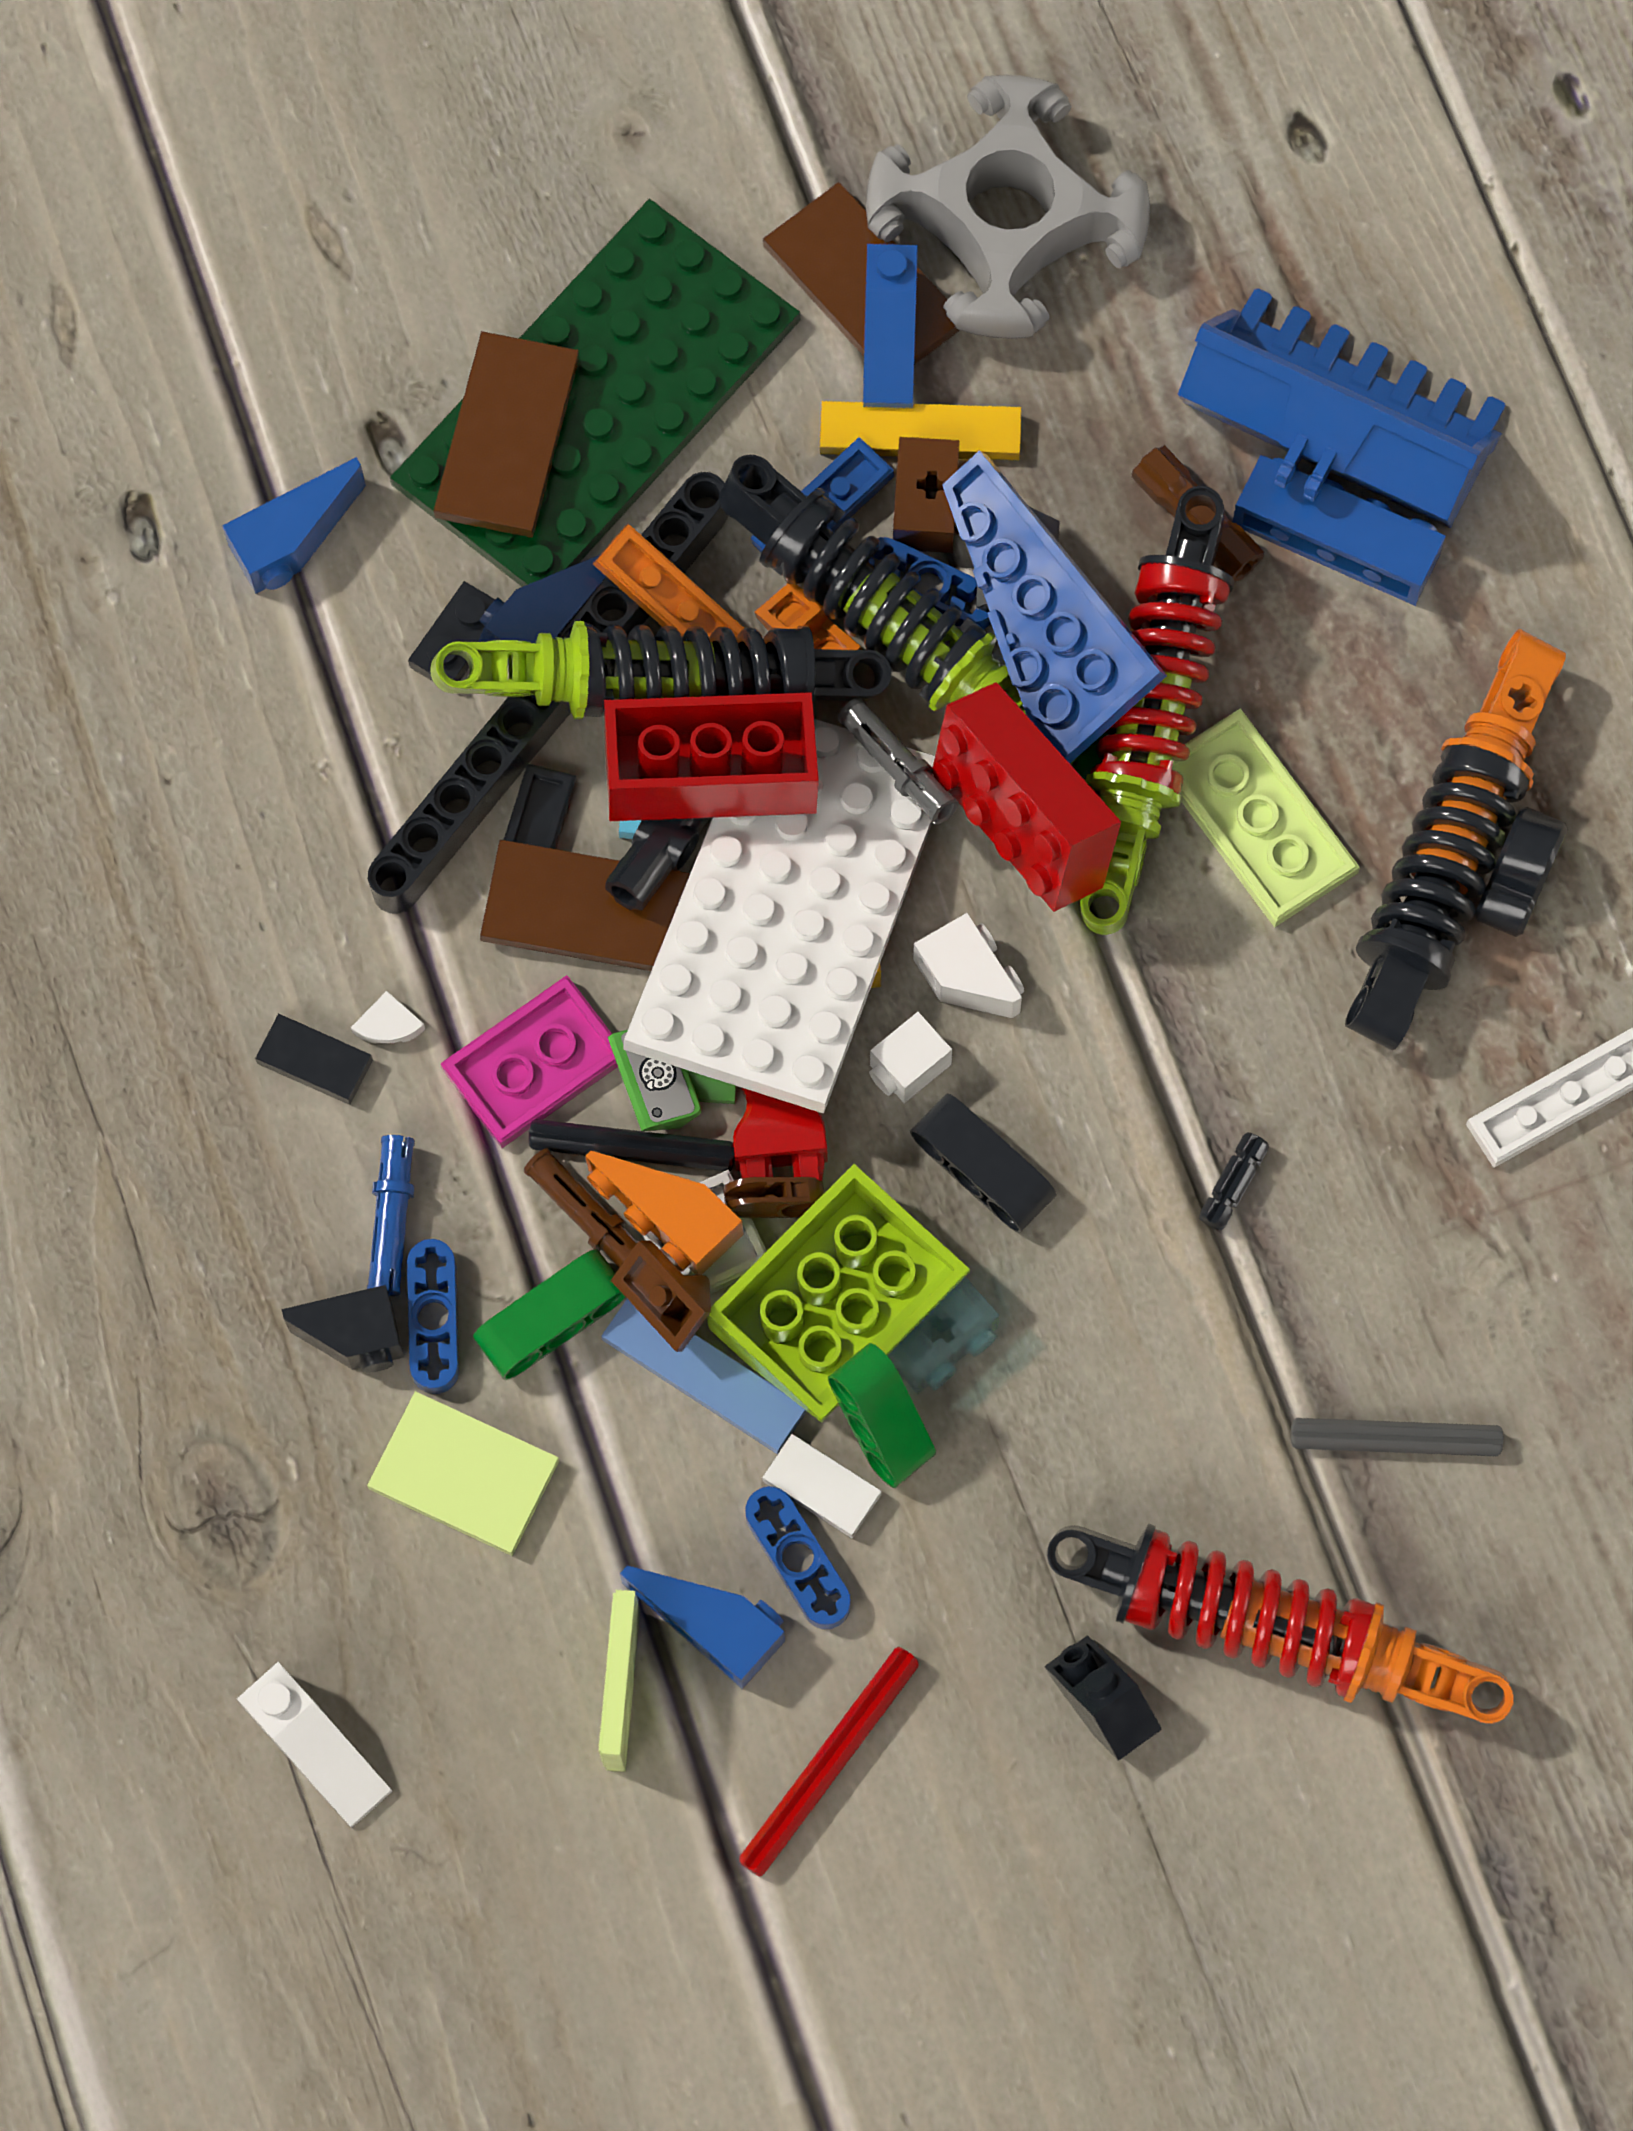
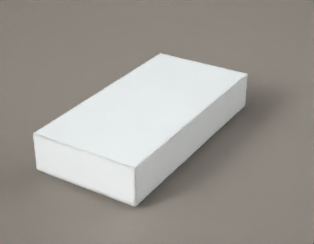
(822, 1486)

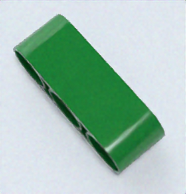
(549, 1315)
(882, 1415)

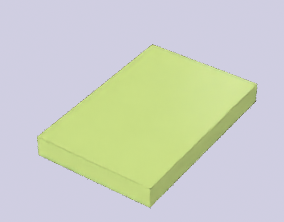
(463, 1473)
(619, 1680)

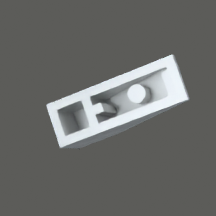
(314, 1744)

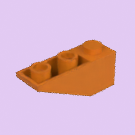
(676, 1210)

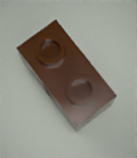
(921, 469)

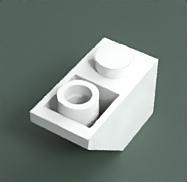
(965, 971)

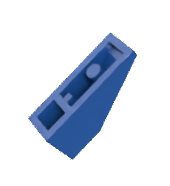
(890, 326)
(287, 531)
(714, 1621)

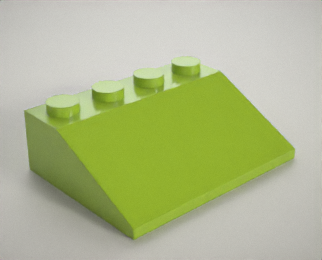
(832, 1284)

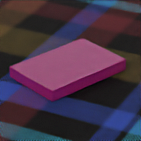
(532, 1061)

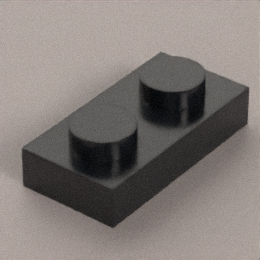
(456, 623)

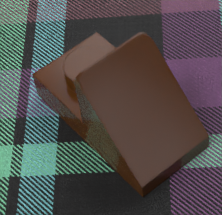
(663, 1295)

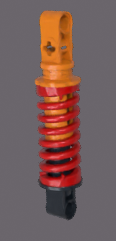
(1276, 1622)

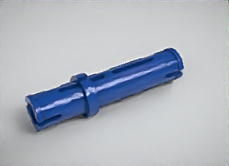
(392, 1194)

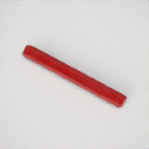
(829, 1761)

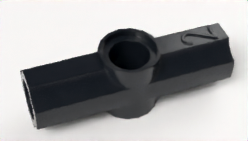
(654, 853)

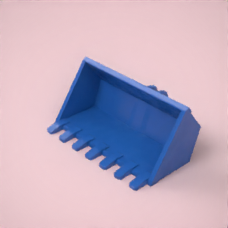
(1339, 411)

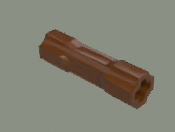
(1165, 482)

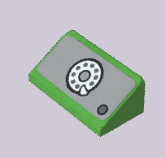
(658, 1091)

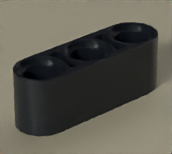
(983, 1163)

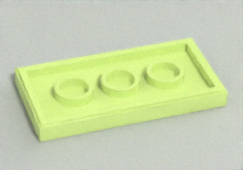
(1261, 819)

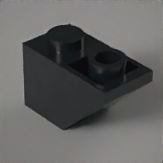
(1104, 1697)

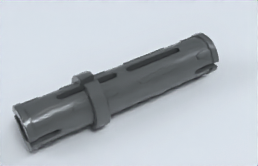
(934, 798)

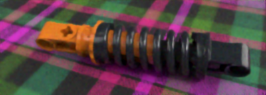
(1453, 845)

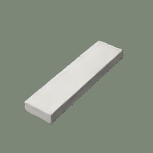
(1555, 1100)

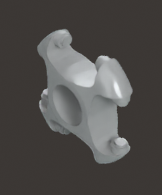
(1016, 158)

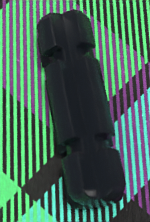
(1234, 1181)

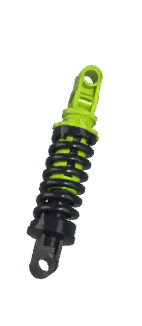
(871, 598)
(658, 666)

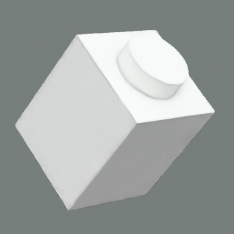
(909, 1058)

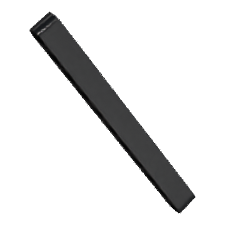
(512, 751)

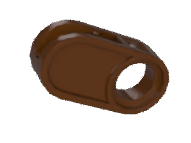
(772, 1196)

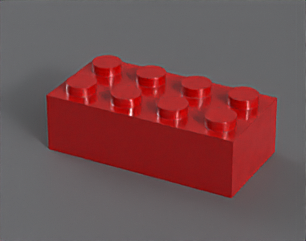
(710, 756)
(1025, 797)

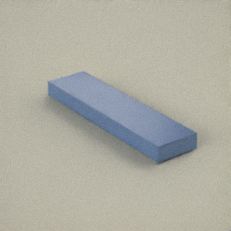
(708, 1379)

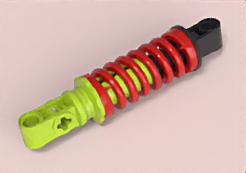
(1152, 726)

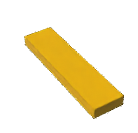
(982, 428)

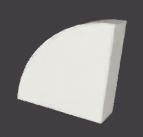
(387, 1022)

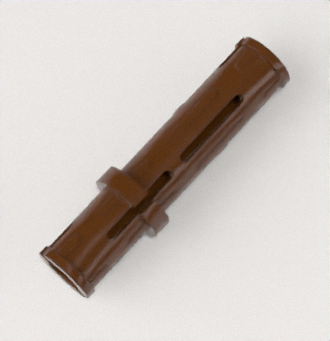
(604, 1229)

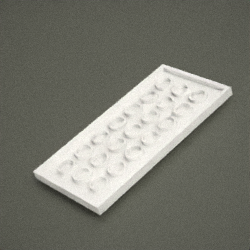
(785, 932)

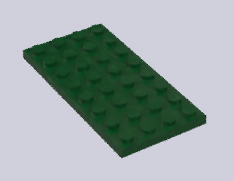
(661, 348)

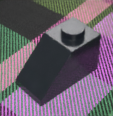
(350, 1328)

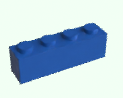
(1340, 531)

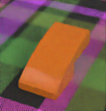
(791, 609)

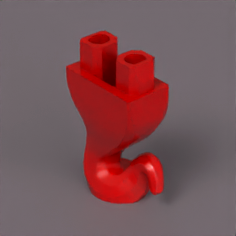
(779, 1136)

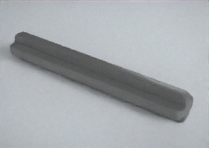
(1397, 1437)

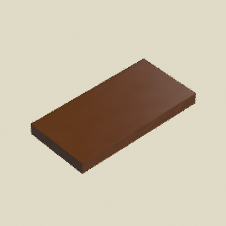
(827, 257)
(506, 434)
(561, 907)

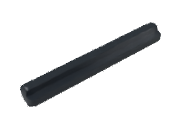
(632, 1145)

